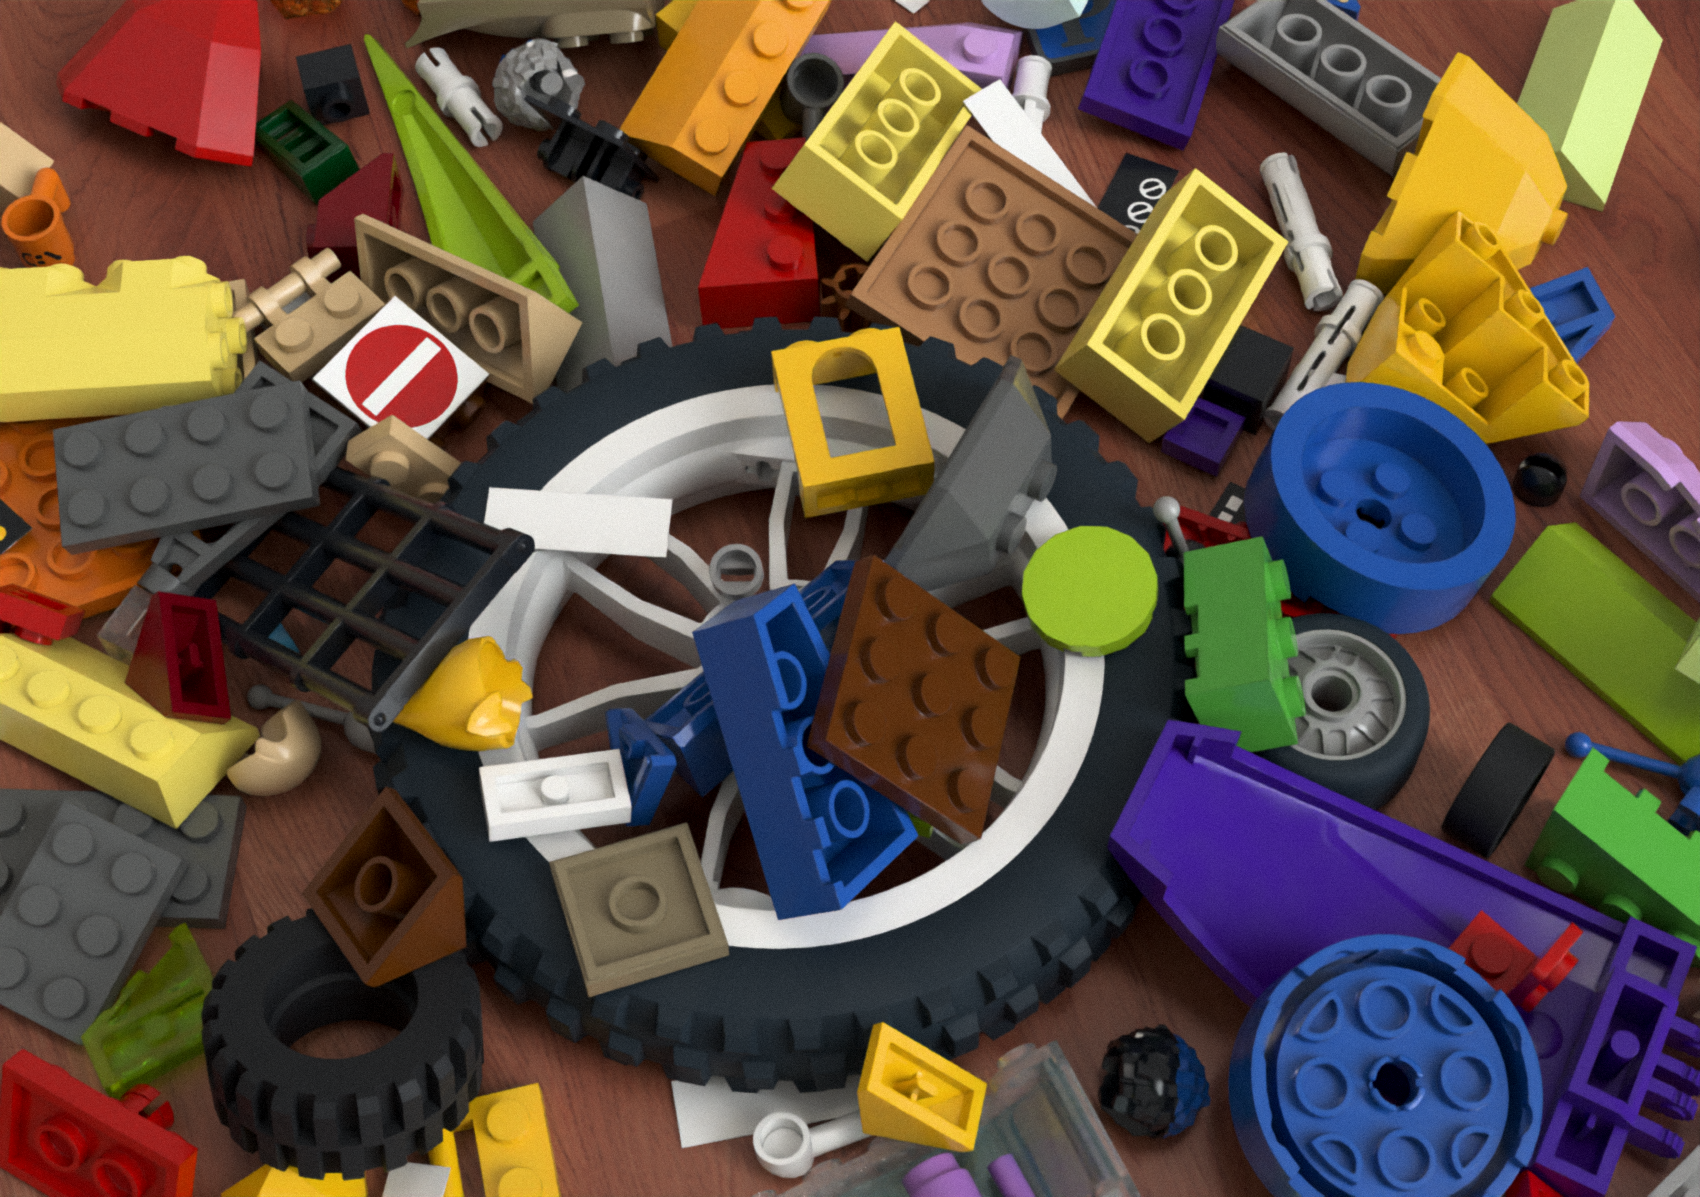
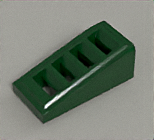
(307, 156)

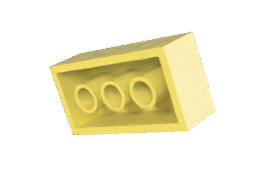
(879, 142)
(1172, 306)

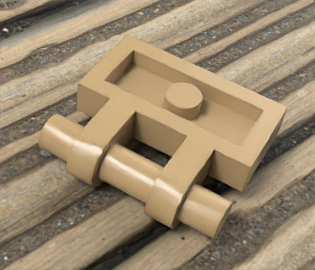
(319, 328)

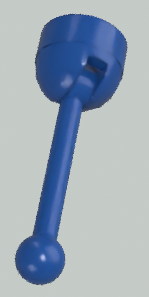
(1579, 745)

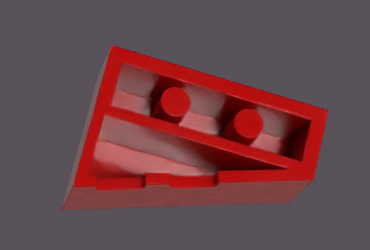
(762, 248)

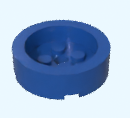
(1402, 465)
(1316, 1046)

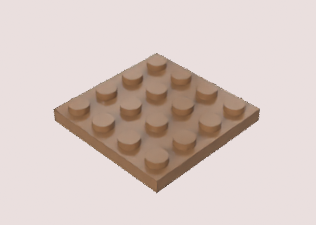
(994, 263)

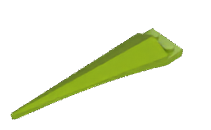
(456, 196)

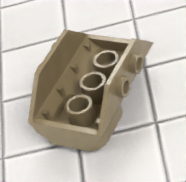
(567, 21)

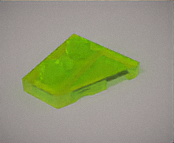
(154, 1020)

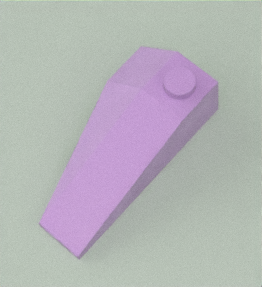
(974, 49)
(1650, 498)

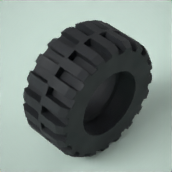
(343, 1110)

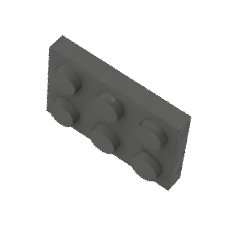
(81, 920)

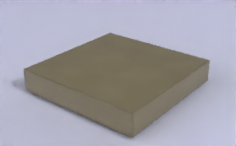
(638, 909)

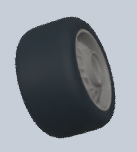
(1361, 709)

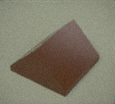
(390, 894)

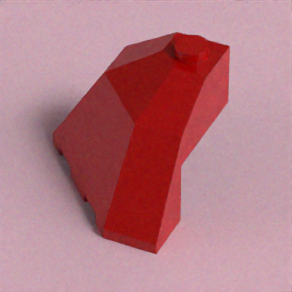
(176, 71)

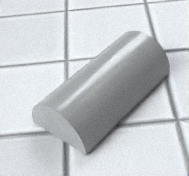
(1333, 74)

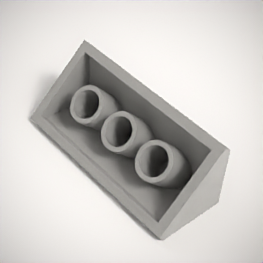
(612, 271)

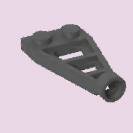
(201, 559)

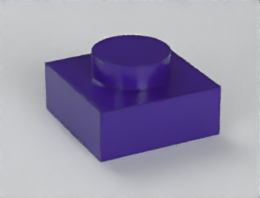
(1204, 436)

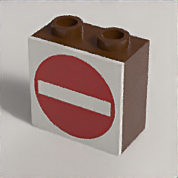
(403, 371)

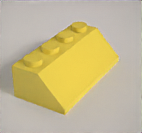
(82, 718)

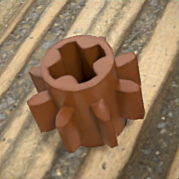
(836, 293)

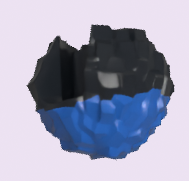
(1153, 1083)

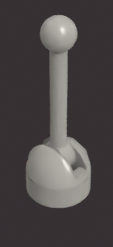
(262, 697)

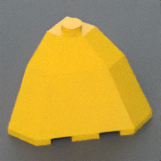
(1475, 158)

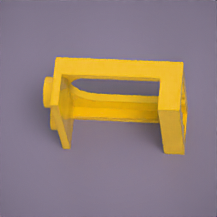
(866, 476)

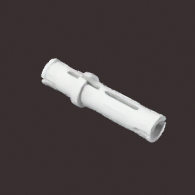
(1307, 249)
(1334, 341)

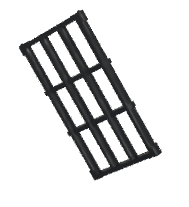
(357, 619)

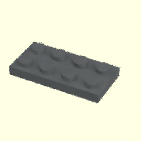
(185, 467)
(205, 839)

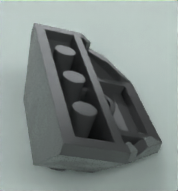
(982, 489)

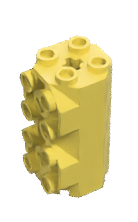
(115, 348)

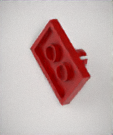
(85, 1143)

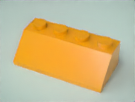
(719, 83)

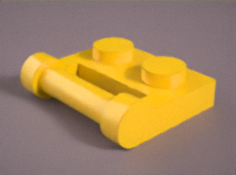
(511, 1146)

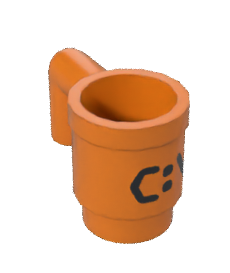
(37, 225)

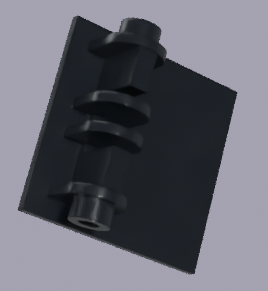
(590, 151)

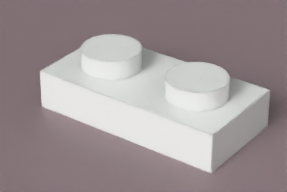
(554, 795)

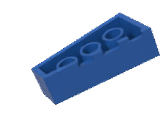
(810, 820)

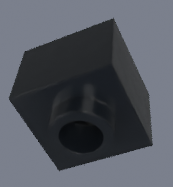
(333, 85)

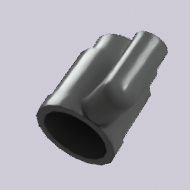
(810, 90)

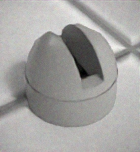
(736, 560)

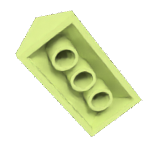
(1590, 89)

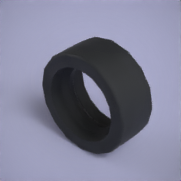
(1497, 789)

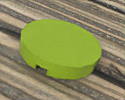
(1090, 590)

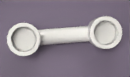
(789, 1147)

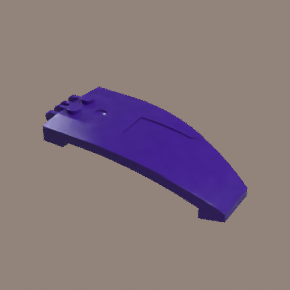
(1277, 867)

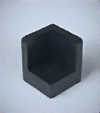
(1249, 376)

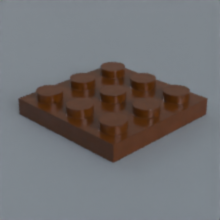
(915, 701)

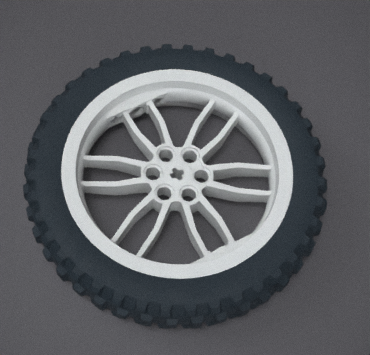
(799, 994)

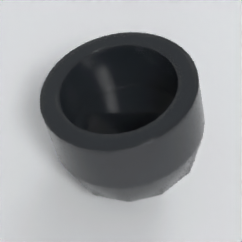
(1540, 479)

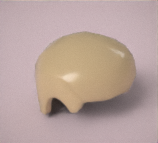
(282, 756)

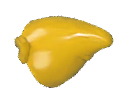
(470, 699)

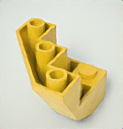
(1473, 340)

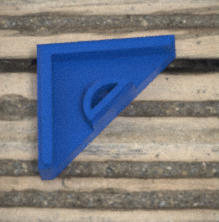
(645, 761)

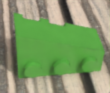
(1242, 644)
(1621, 855)

